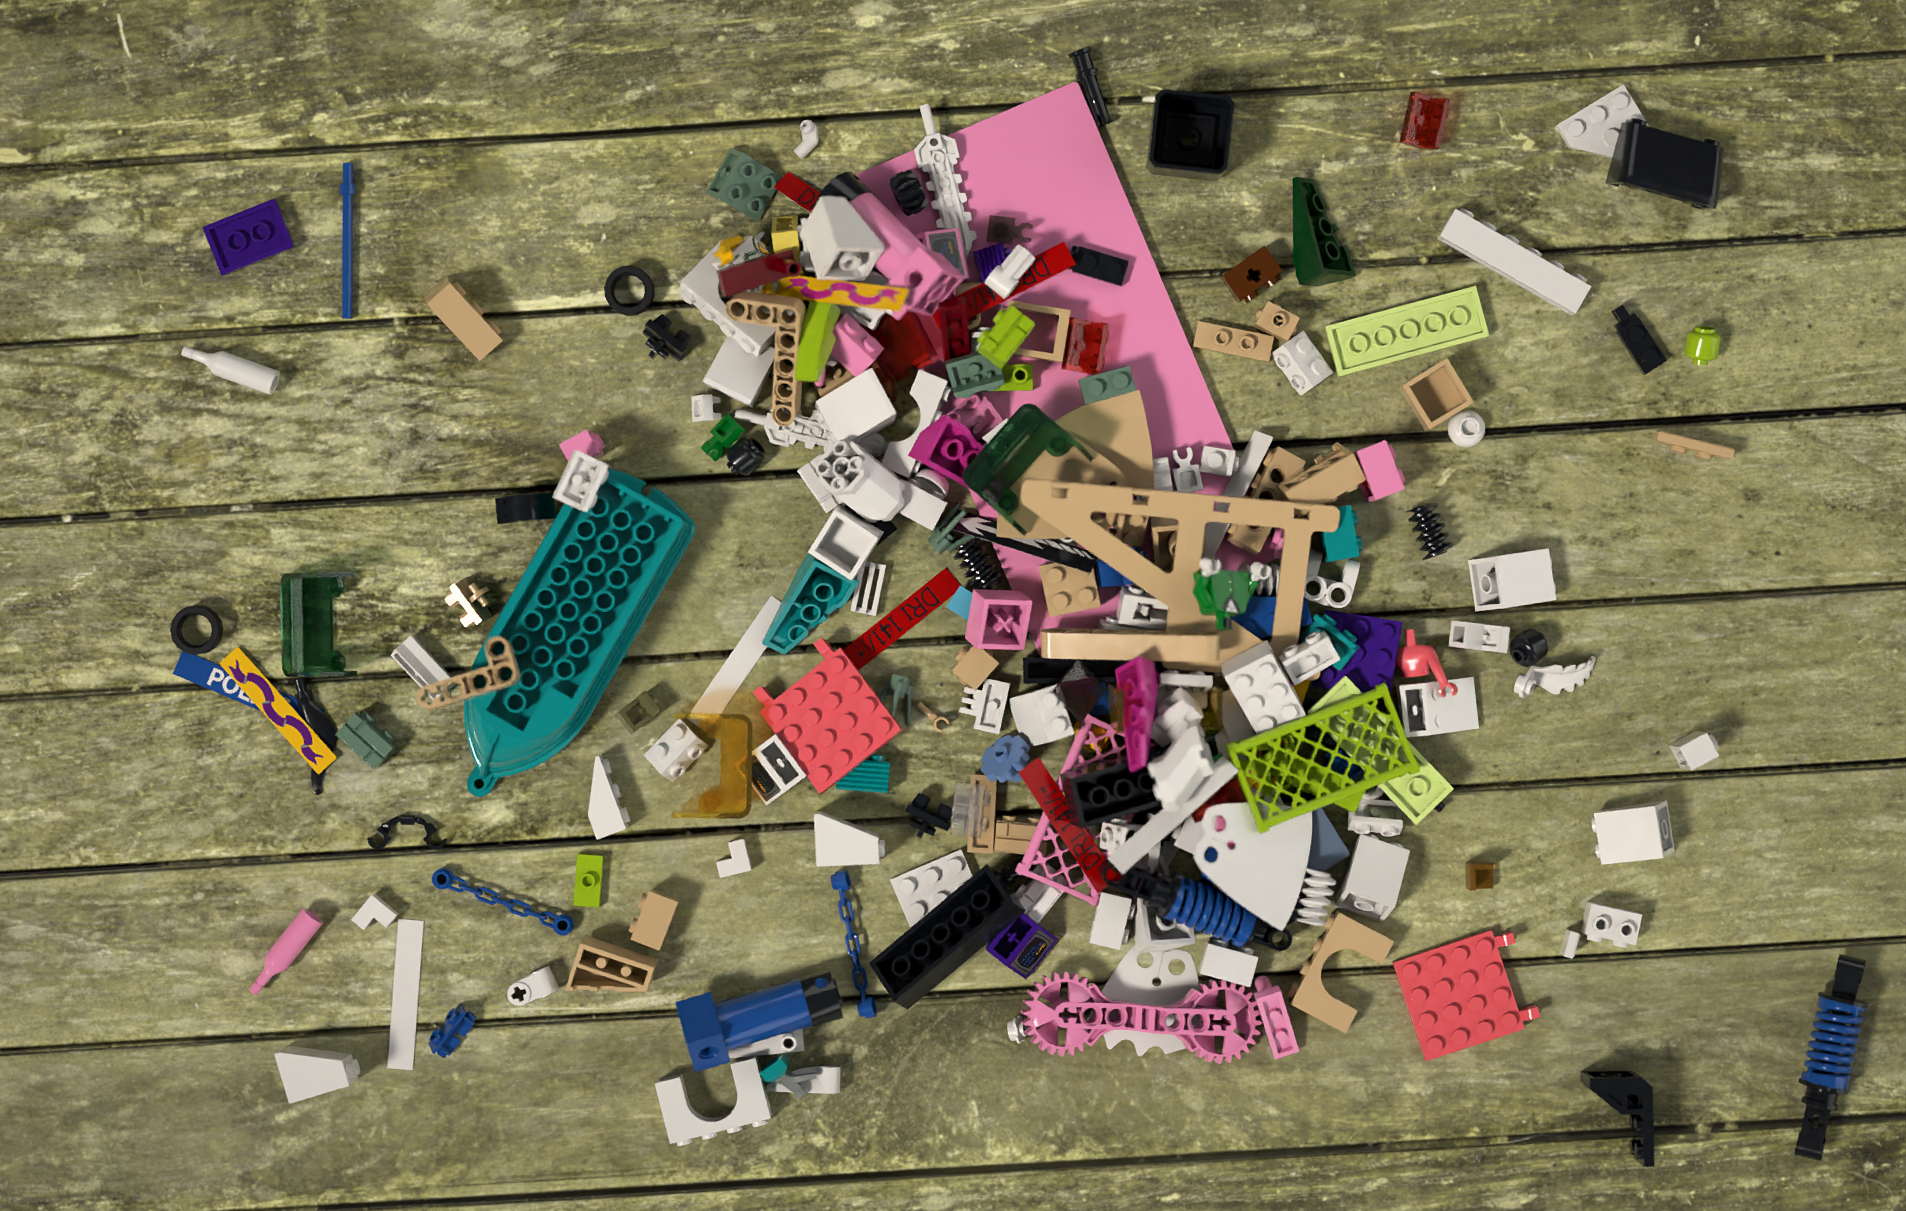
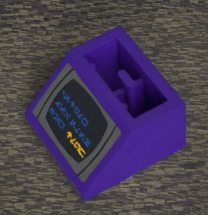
(1022, 945)

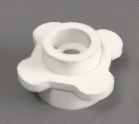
(1016, 1030)

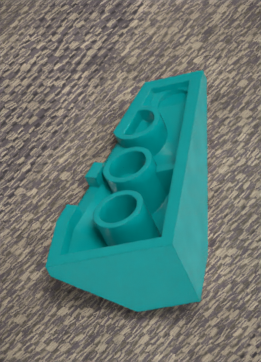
(808, 601)

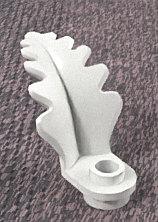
(1553, 678)

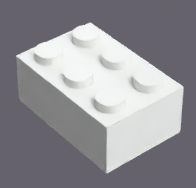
(1262, 688)

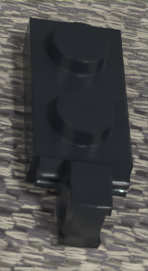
(1098, 265)
(1637, 340)

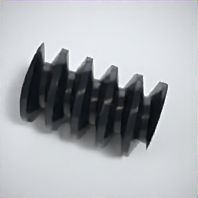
(1429, 530)
(977, 565)

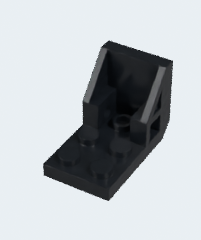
(1615, 1089)

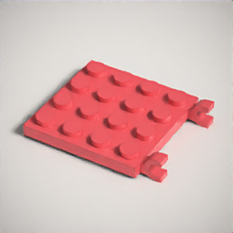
(829, 718)
(1460, 994)

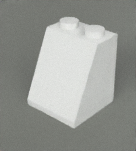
(840, 241)
(740, 372)
(855, 409)
(1512, 580)
(1040, 716)
(1633, 833)
(844, 842)
(1372, 878)
(314, 1071)

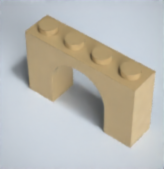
(1340, 934)

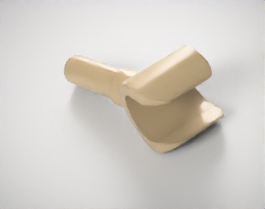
(932, 716)

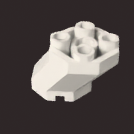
(861, 481)
(1182, 767)

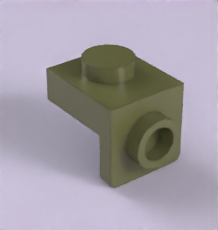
(638, 712)

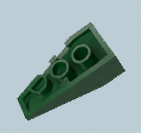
(1316, 249)

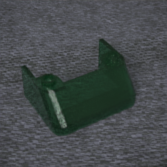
(1010, 455)
(309, 624)

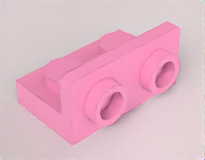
(976, 415)

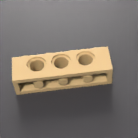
(1286, 465)

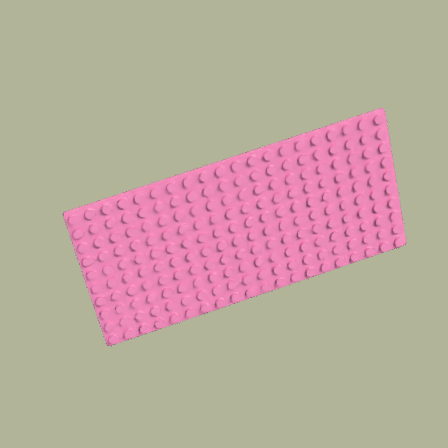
(1055, 173)

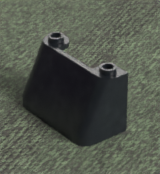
(1667, 164)

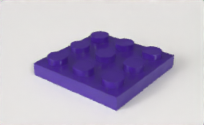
(1375, 658)

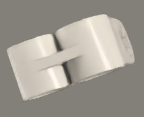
(1326, 586)

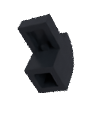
(525, 508)

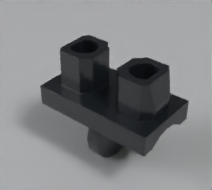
(662, 342)
(918, 809)

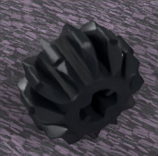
(908, 192)

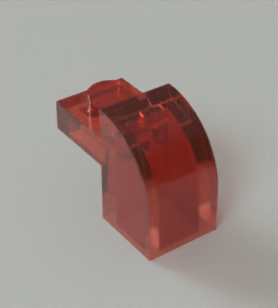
(1228, 793)

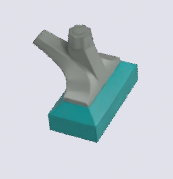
(778, 1072)

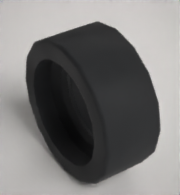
(610, 284)
(182, 644)

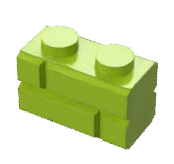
(1005, 336)

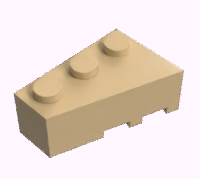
(463, 317)
(1324, 480)
(610, 967)

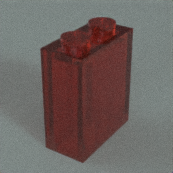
(904, 345)

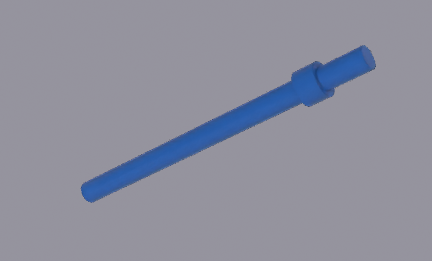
(347, 189)

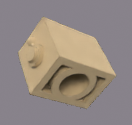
(1265, 321)
(974, 665)

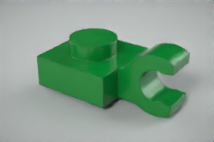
(724, 434)

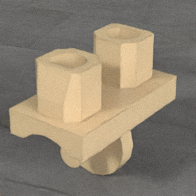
(471, 599)

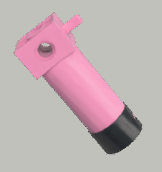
(905, 258)

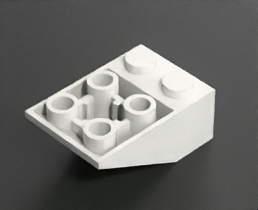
(1428, 713)

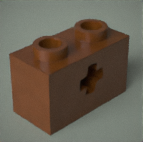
(1259, 262)

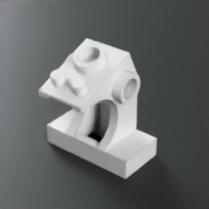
(1114, 835)

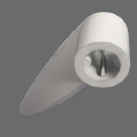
(826, 1081)

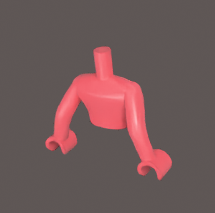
(1415, 661)

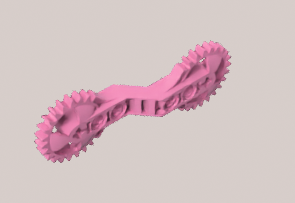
(1141, 1017)

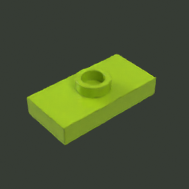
(588, 880)

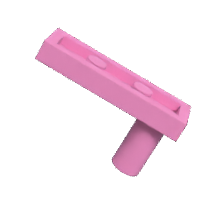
(1275, 1018)

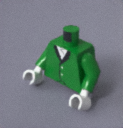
(1225, 591)

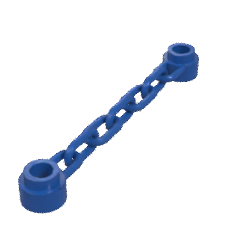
(841, 882)
(510, 904)

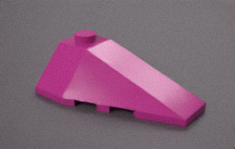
(946, 448)
(1140, 690)

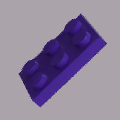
(248, 237)

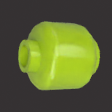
(1702, 345)

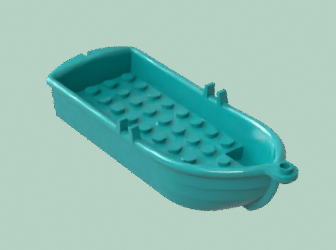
(573, 624)

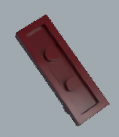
(758, 272)
(953, 327)

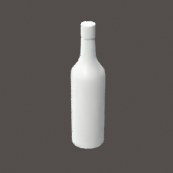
(236, 369)

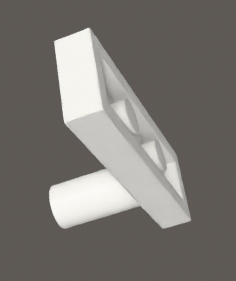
(779, 1044)

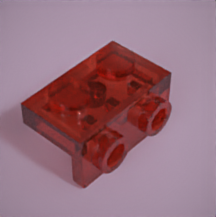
(1424, 121)
(1085, 346)

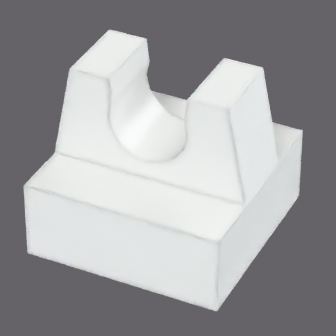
(703, 408)

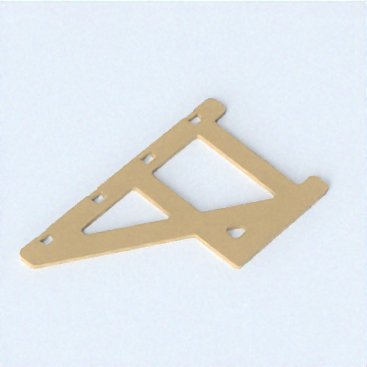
(1174, 588)

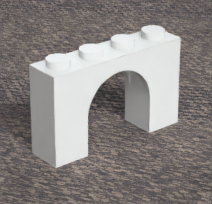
(701, 289)
(685, 1123)

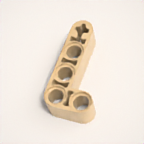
(468, 679)

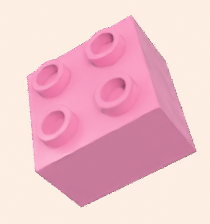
(998, 619)

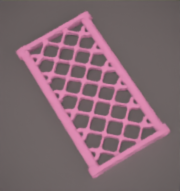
(1039, 834)

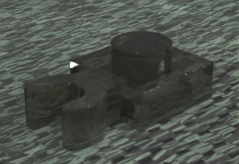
(1004, 230)

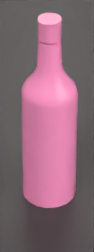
(288, 947)

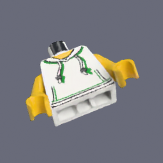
(741, 249)

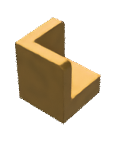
(1479, 875)

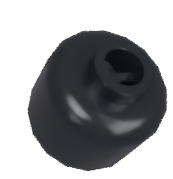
(745, 456)
(1528, 647)

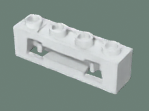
(1134, 610)

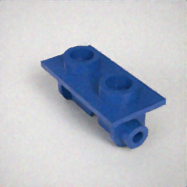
(443, 1039)

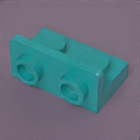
(1343, 642)

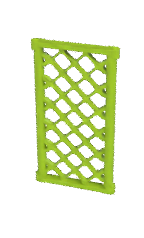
(1380, 691)

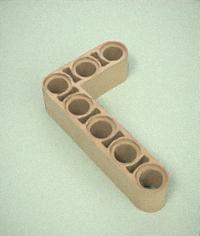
(784, 348)

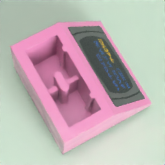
(949, 244)

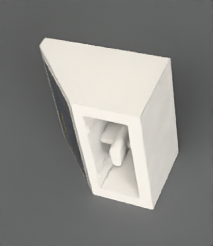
(774, 770)

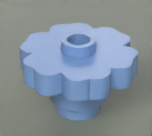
(1005, 759)

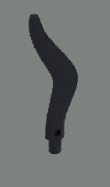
(319, 724)

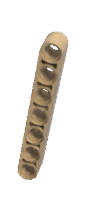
(1129, 644)

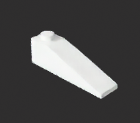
(1152, 932)

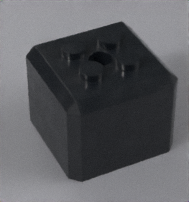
(1203, 115)

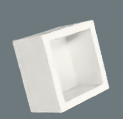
(845, 542)

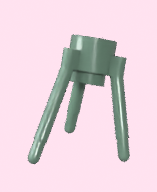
(942, 536)
(898, 688)

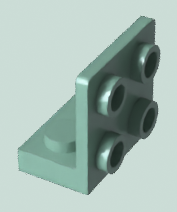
(744, 184)

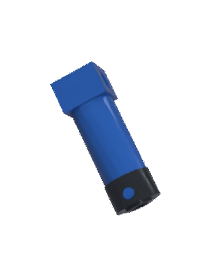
(756, 1016)

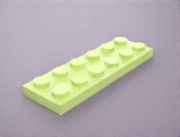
(1406, 331)
(1412, 793)

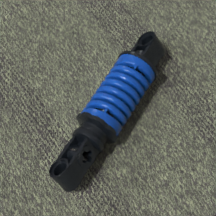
(1196, 906)
(1830, 1070)

